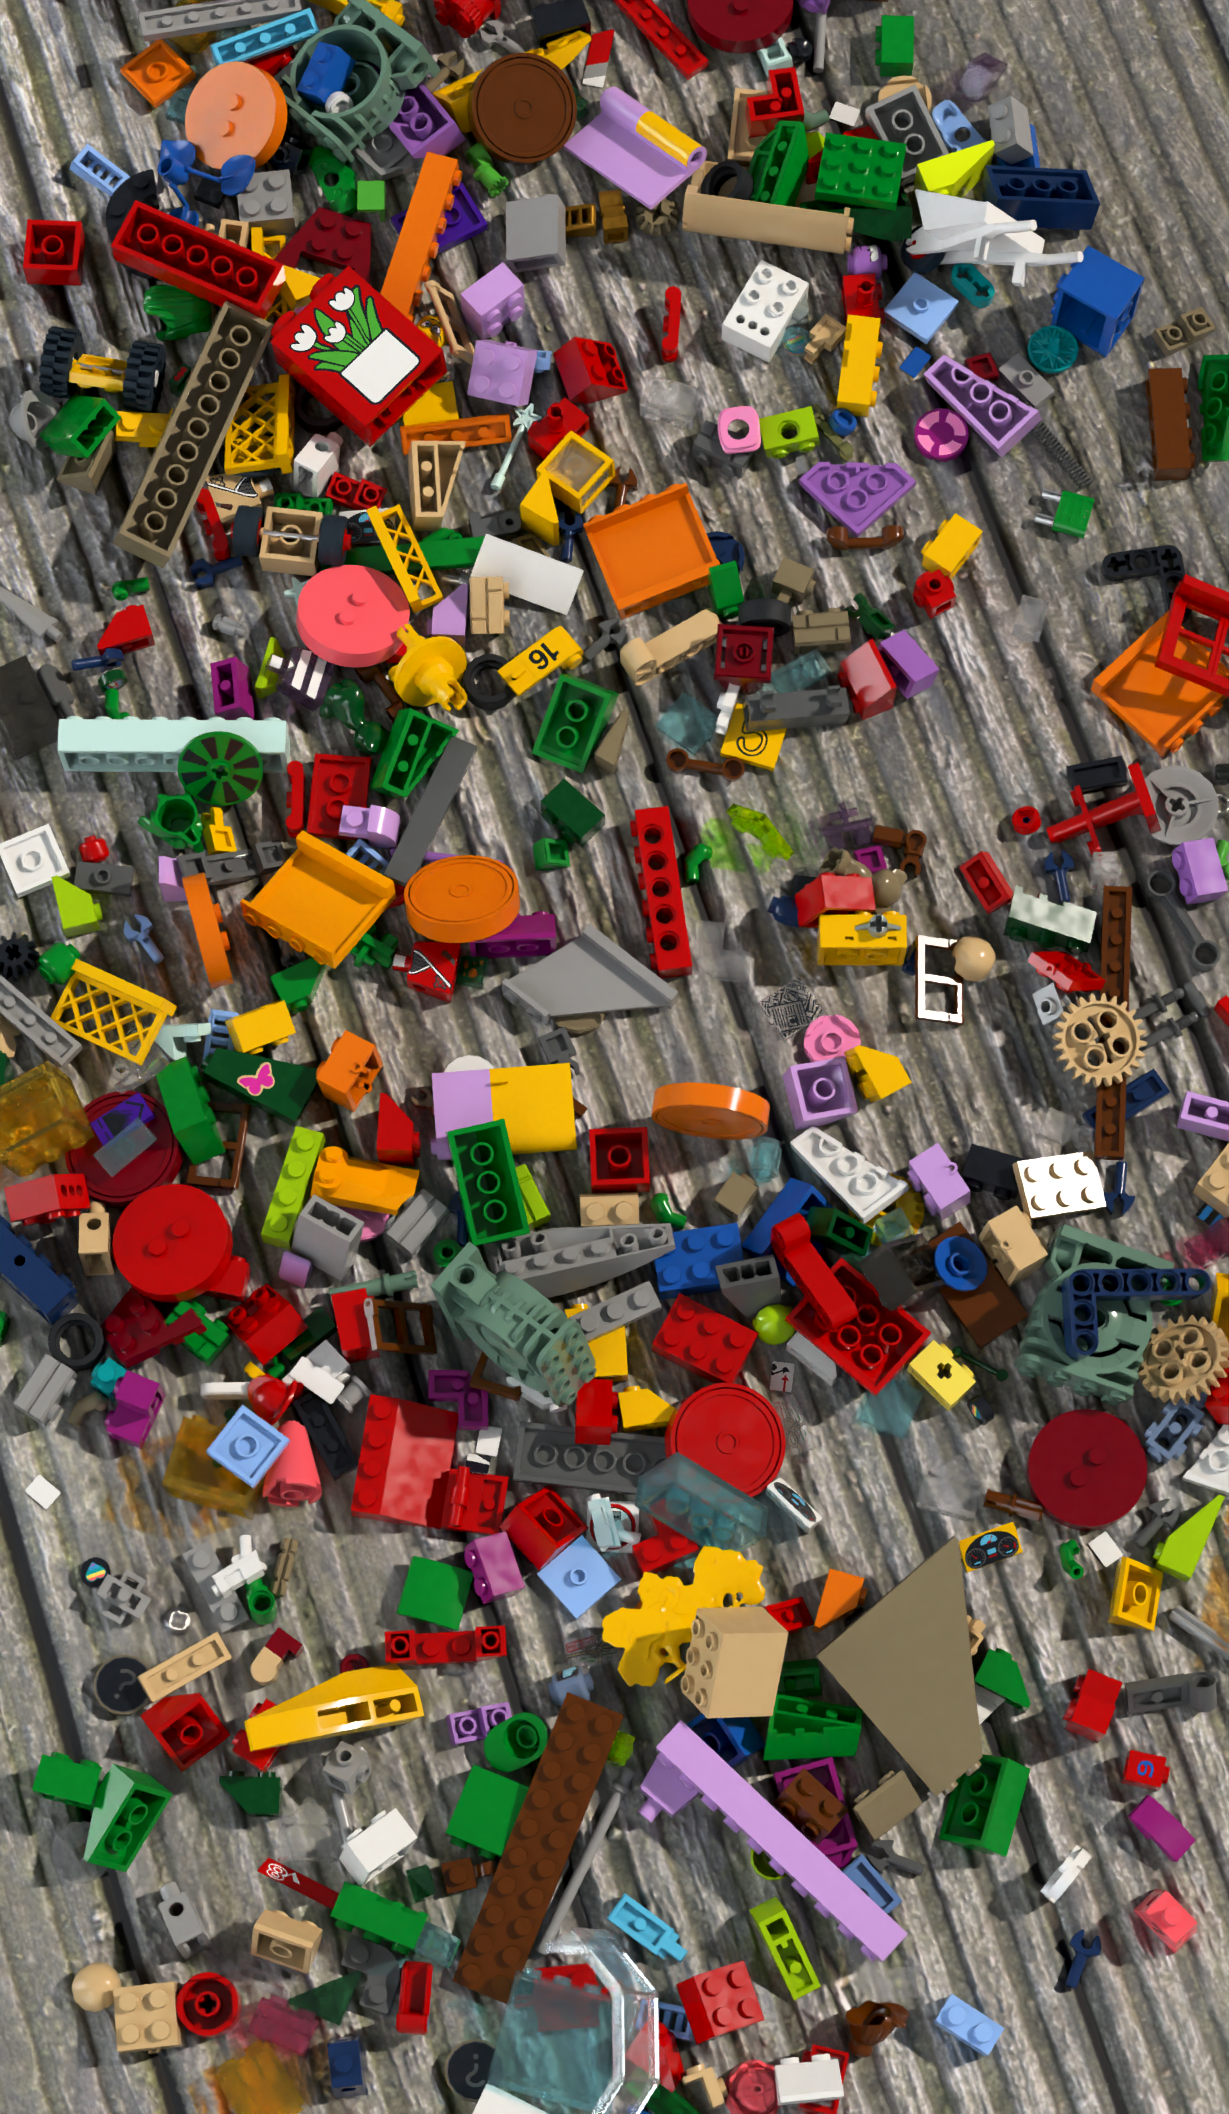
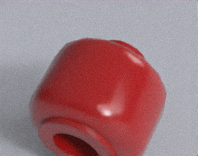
(93, 850)

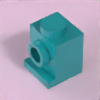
(105, 1377)

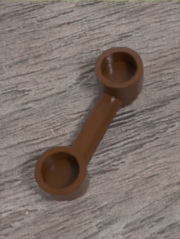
(839, 538)
(372, 673)
(679, 762)

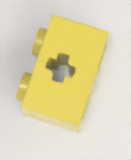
(926, 1369)

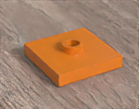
(158, 72)

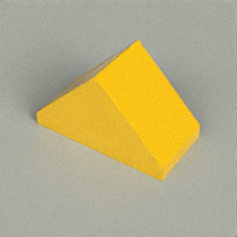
(297, 287)

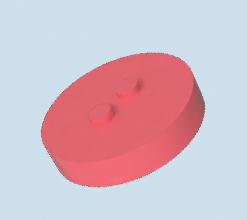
(352, 615)

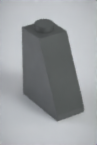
(750, 1284)

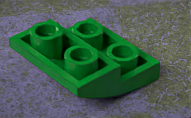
(434, 1593)

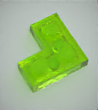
(761, 828)

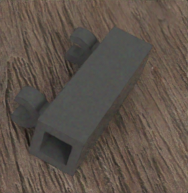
(797, 709)

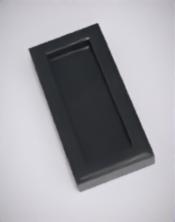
(1097, 774)

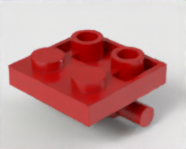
(474, 1502)

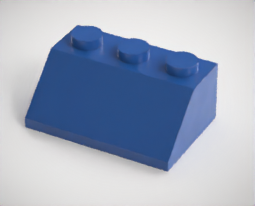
(793, 1198)

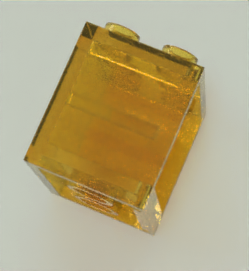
(40, 1119)
(197, 1481)

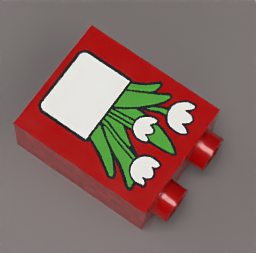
(357, 354)

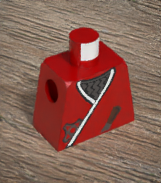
(431, 968)

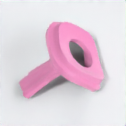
(751, 441)

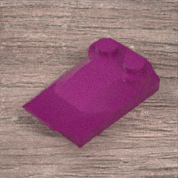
(841, 1840)

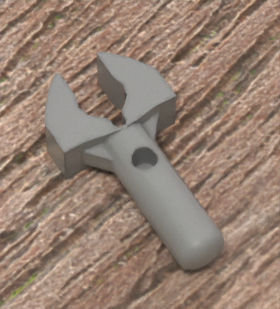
(490, 40)

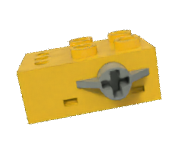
(862, 939)

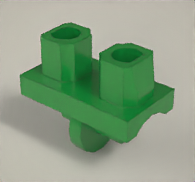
(372, 951)

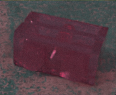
(284, 2026)

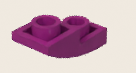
(1162, 1828)

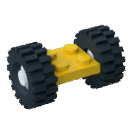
(67, 367)

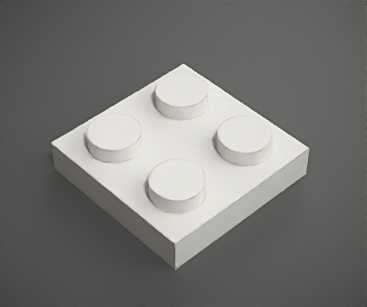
(33, 860)

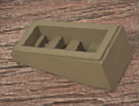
(610, 748)

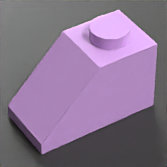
(451, 616)
(171, 880)

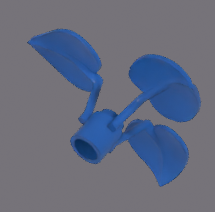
(175, 168)

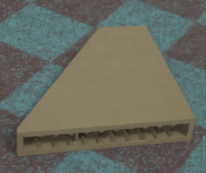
(914, 1670)

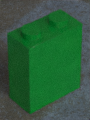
(80, 426)
(486, 1813)

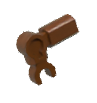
(913, 844)

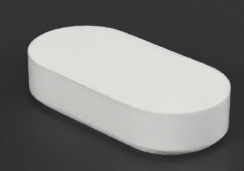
(225, 1390)

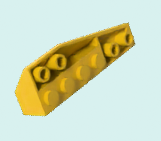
(338, 1707)

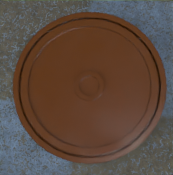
(522, 108)

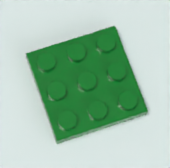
(860, 171)

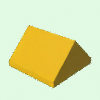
(539, 512)
(1135, 1595)

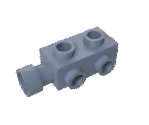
(1173, 1431)

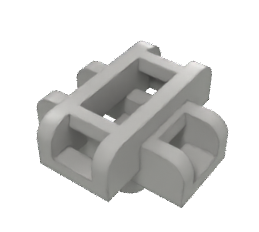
(123, 1596)

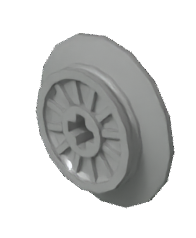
(1197, 801)

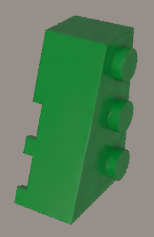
(811, 1729)

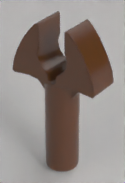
(622, 489)

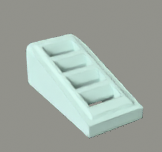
(783, 60)

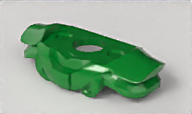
(343, 195)

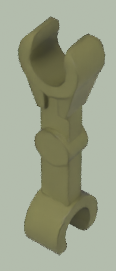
(843, 448)

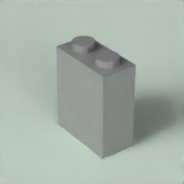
(535, 233)
(327, 1237)

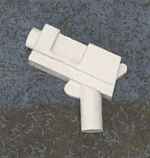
(606, 1530)
(245, 1569)

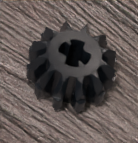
(27, 956)

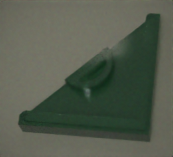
(330, 1999)

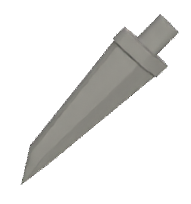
(35, 619)

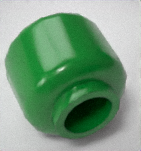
(57, 963)

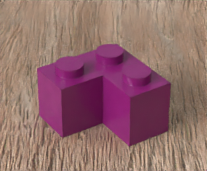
(137, 1409)

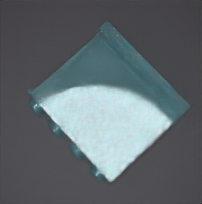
(554, 2040)

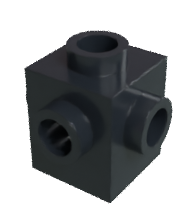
(291, 155)

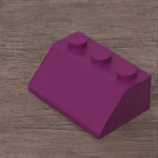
(524, 937)

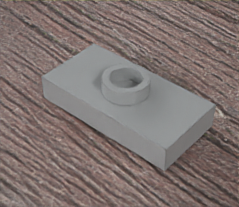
(1026, 381)

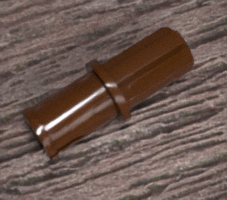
(1013, 1505)

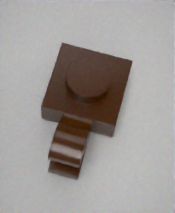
(462, 1875)

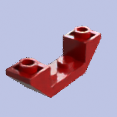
(445, 1647)

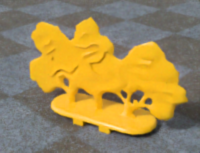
(671, 1608)

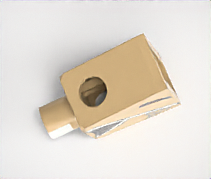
(232, 491)

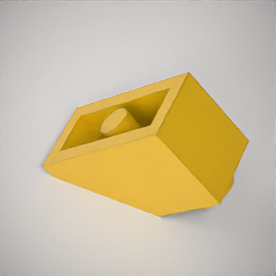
(642, 1410)

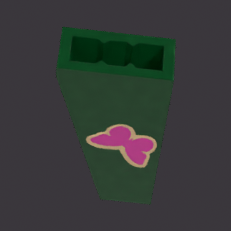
(263, 1082)

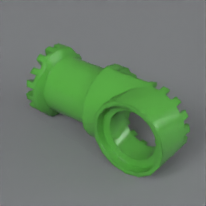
(485, 170)

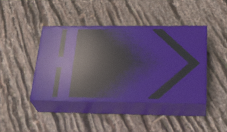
(120, 1117)

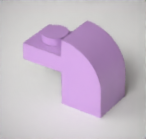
(375, 823)

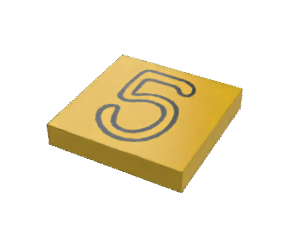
(752, 748)

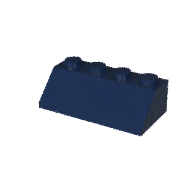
(1042, 194)

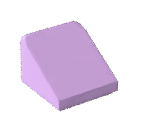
(295, 1269)

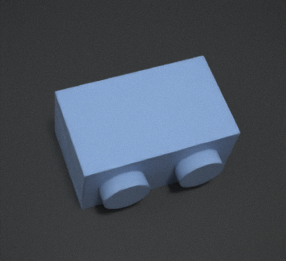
(968, 2025)

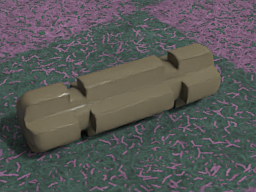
(283, 1567)

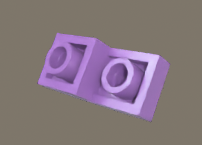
(475, 1724)

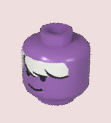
(866, 260)

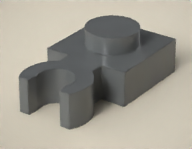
(559, 1048)

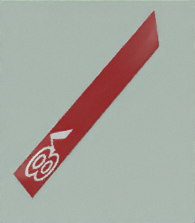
(299, 1883)

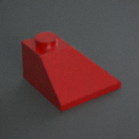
(185, 1727)

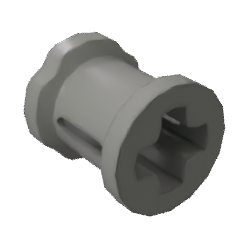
(353, 1394)

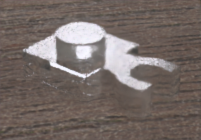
(1060, 1127)

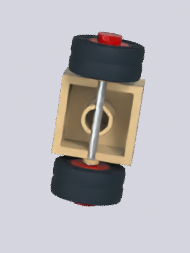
(290, 539)

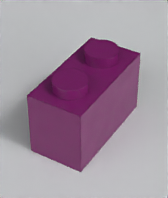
(232, 689)
(493, 1567)

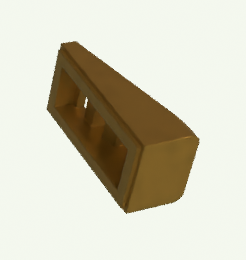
(579, 212)

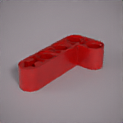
(826, 1295)

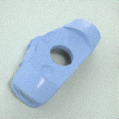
(948, 121)

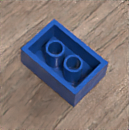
(692, 1264)

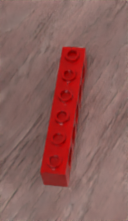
(657, 823)

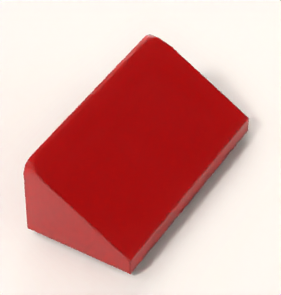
(987, 882)

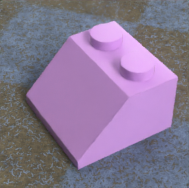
(819, 1092)

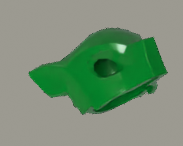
(176, 822)

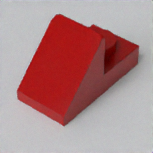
(791, 1614)

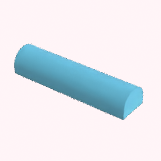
(266, 38)

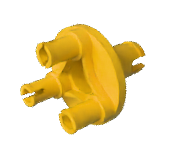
(429, 671)

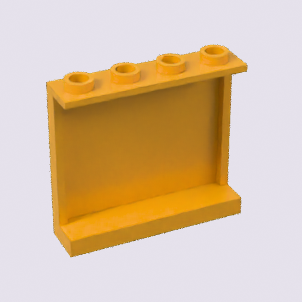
(320, 901)

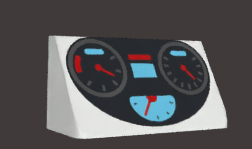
(362, 528)
(793, 1505)

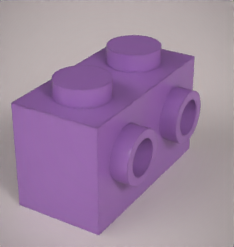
(908, 664)
(1199, 871)

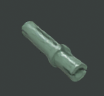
(383, 1285)

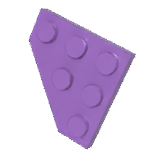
(857, 491)

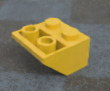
(876, 1071)

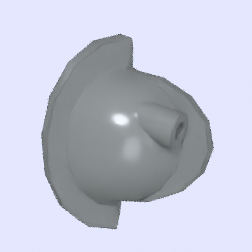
(32, 417)

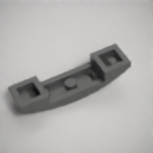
(236, 865)

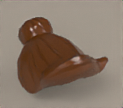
(872, 2024)

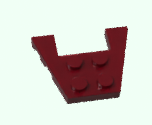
(331, 241)
(139, 1330)

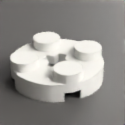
(1065, 1874)

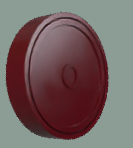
(740, 24)
(152, 1168)
(1086, 1469)

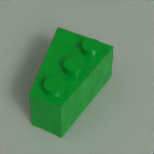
(409, 752)
(189, 1111)
(378, 1918)

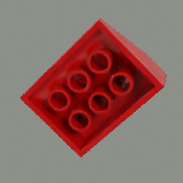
(871, 1345)
(404, 1462)

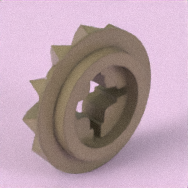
(662, 225)

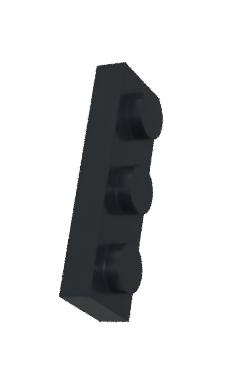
(326, 1435)

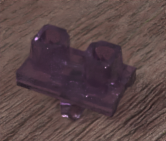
(860, 828)

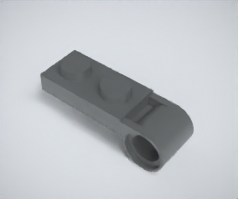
(1170, 1691)

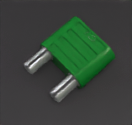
(1071, 514)

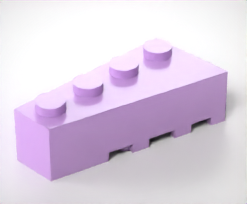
(987, 409)

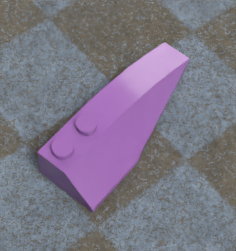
(424, 124)

